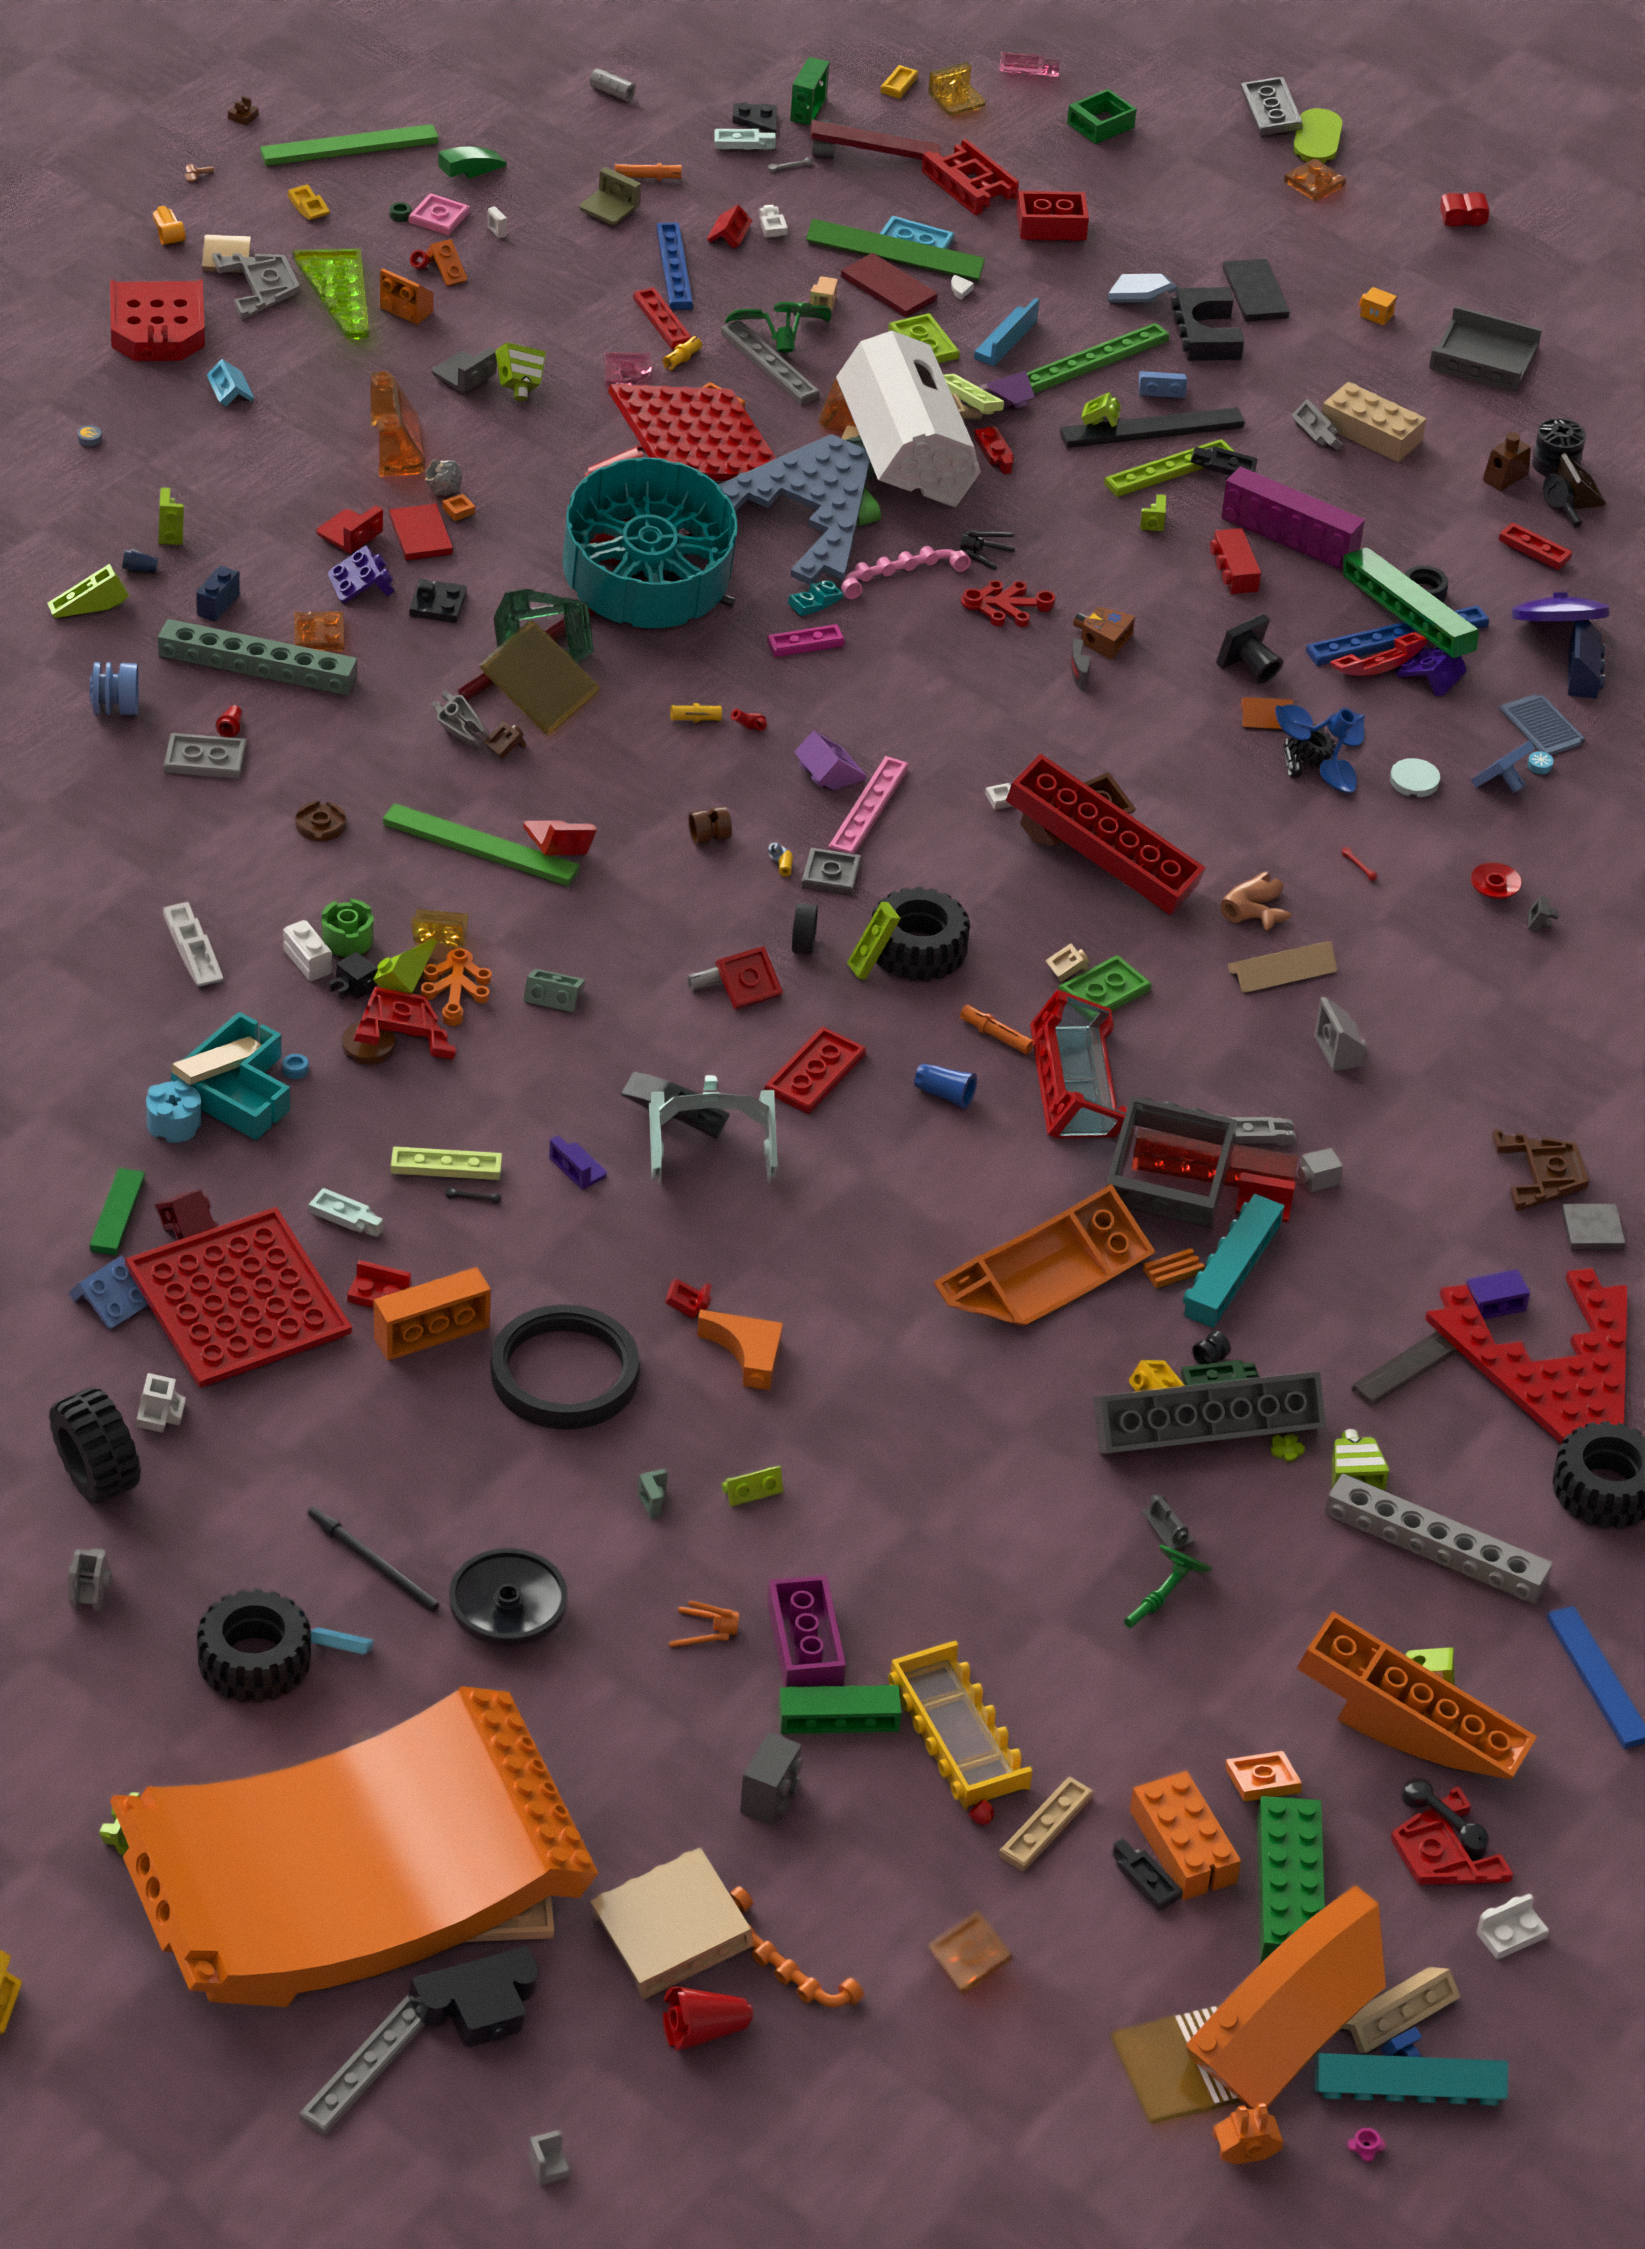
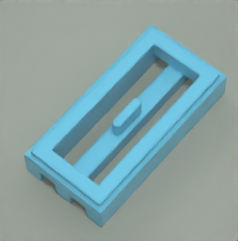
(341, 1641)

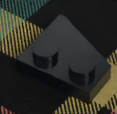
(755, 116)

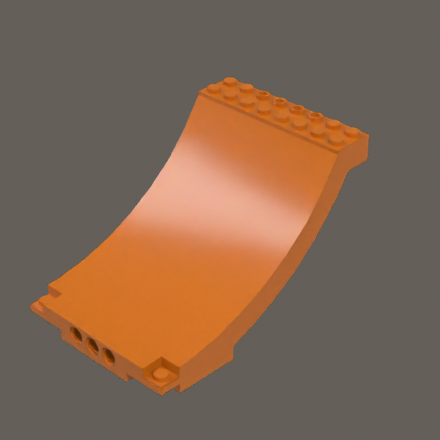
(354, 1854)

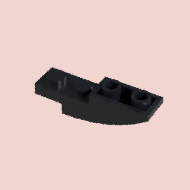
(707, 1120)

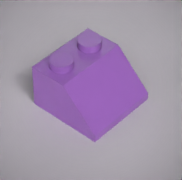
(828, 762)

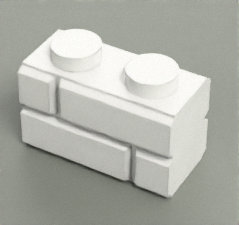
(307, 950)

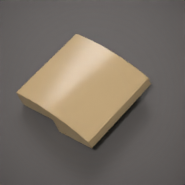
(226, 246)

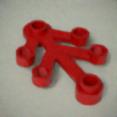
(978, 599)

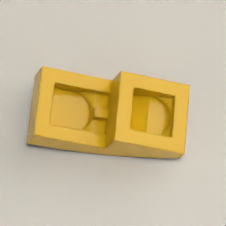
(307, 203)

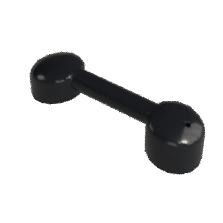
(1472, 1836)

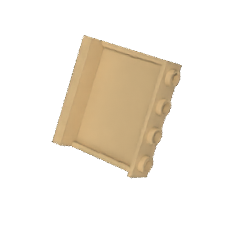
(672, 1922)

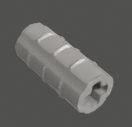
(612, 85)

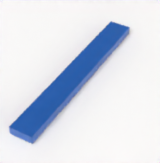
(1378, 639)

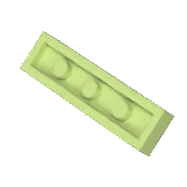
(973, 395)
(446, 1163)

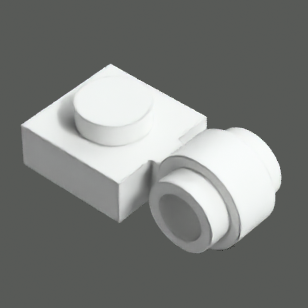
(771, 222)

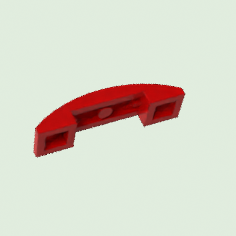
(1404, 650)

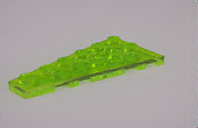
(339, 284)

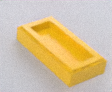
(899, 81)

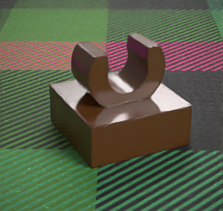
(243, 111)

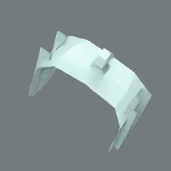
(760, 1111)

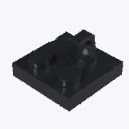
(438, 601)

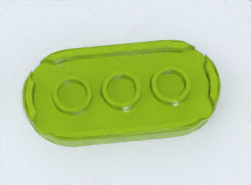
(1319, 135)

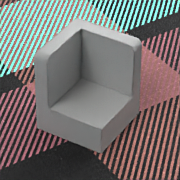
(548, 2158)

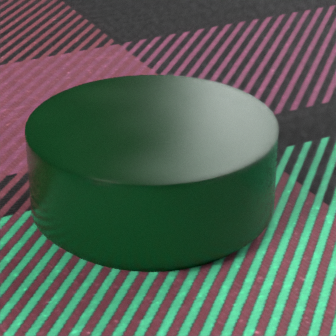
(400, 211)

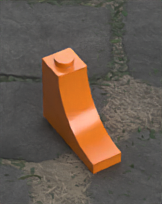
(749, 1339)

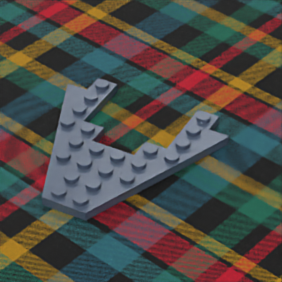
(823, 476)

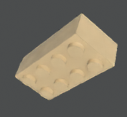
(1374, 421)

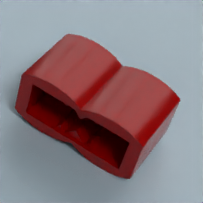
(1464, 209)

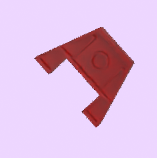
(405, 1014)
(1436, 1854)

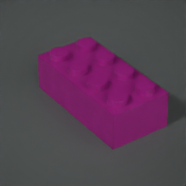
(806, 1632)

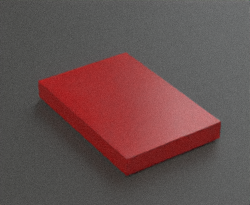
(420, 532)

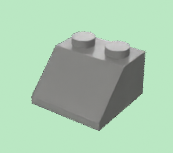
(1338, 1037)

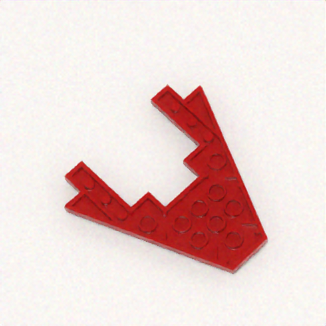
(1558, 1390)

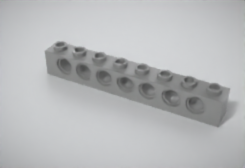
(1438, 1538)

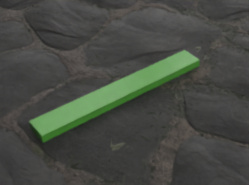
(349, 144)
(895, 249)
(1097, 357)
(481, 844)

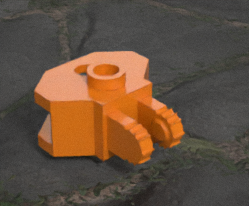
(1248, 2135)

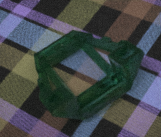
(516, 607)

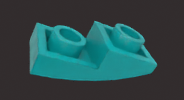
(818, 598)

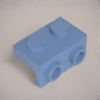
(1162, 384)

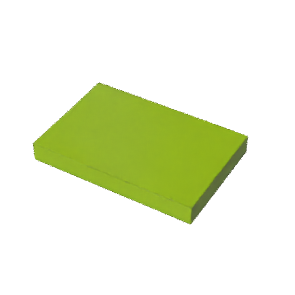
(927, 330)

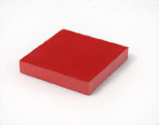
(749, 977)

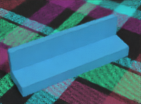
(1007, 334)

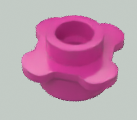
(1369, 2137)

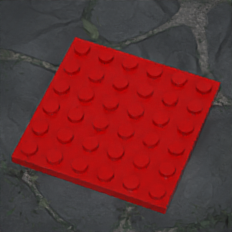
(693, 428)
(238, 1296)

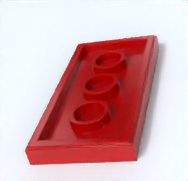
(815, 1069)

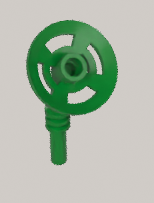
(1156, 1599)

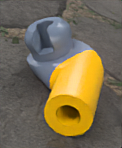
(782, 857)

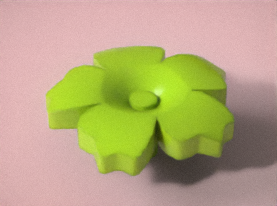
(1287, 1447)

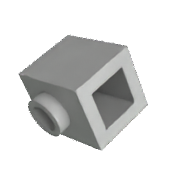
(1320, 1170)

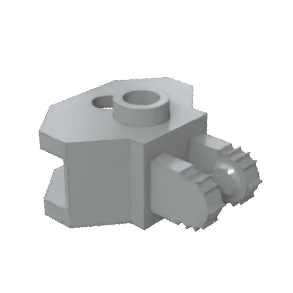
(89, 1578)

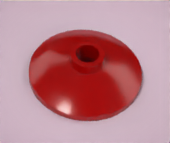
(1496, 880)

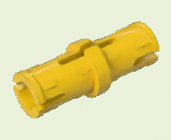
(682, 353)
(696, 713)

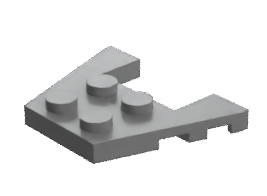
(268, 278)

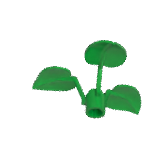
(785, 336)

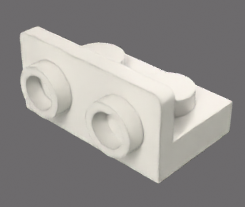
(1511, 1927)

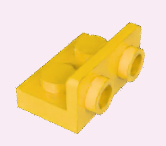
(1153, 1375)

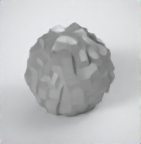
(443, 477)

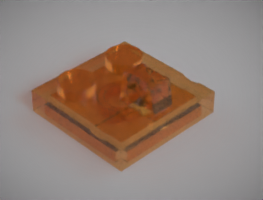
(1314, 179)
(319, 630)
(970, 1952)

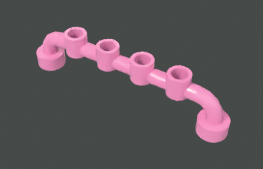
(852, 588)

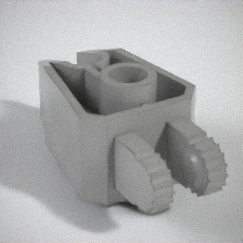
(458, 717)

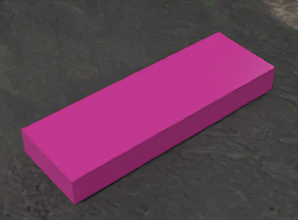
(805, 640)

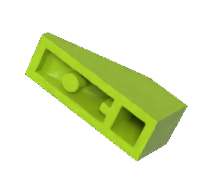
(92, 594)
(405, 969)

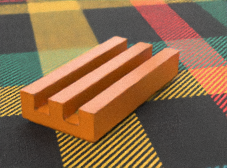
(1170, 1265)

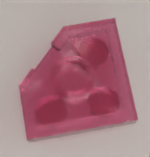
(626, 367)

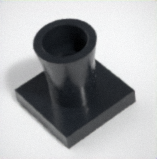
(1246, 644)

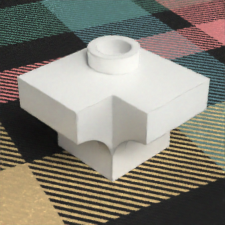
(159, 1404)

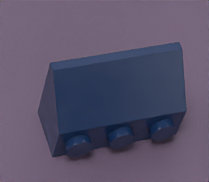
(1585, 661)

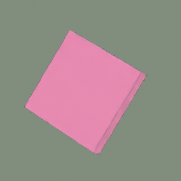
(439, 214)

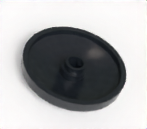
(508, 1597)

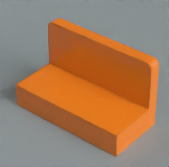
(1261, 712)

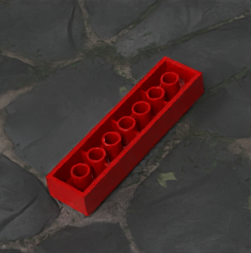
(1105, 834)

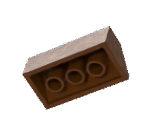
(1102, 784)

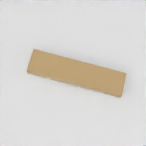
(215, 1061)
(1046, 1824)

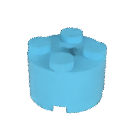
(173, 1111)

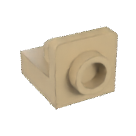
(1068, 962)

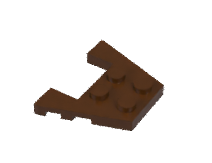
(1553, 1166)

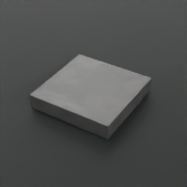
(831, 871)
(1593, 1227)

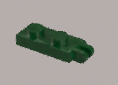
(1218, 1372)

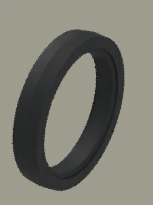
(558, 1414)

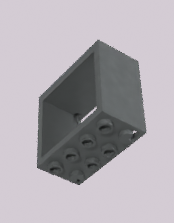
(1179, 1121)

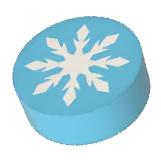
(1540, 762)

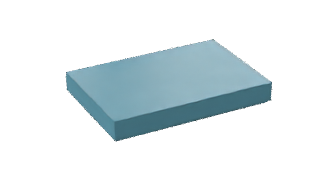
(918, 232)

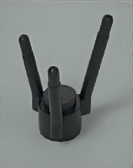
(972, 542)

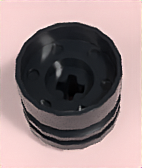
(1554, 439)

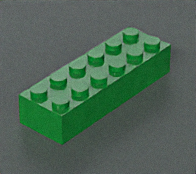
(1288, 1868)

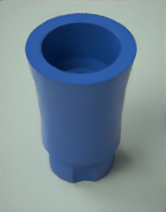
(947, 1084)

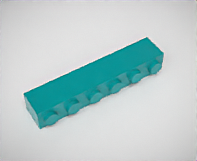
(1233, 1260)
(1411, 2076)

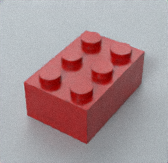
(1052, 215)

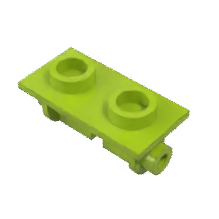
(753, 1486)

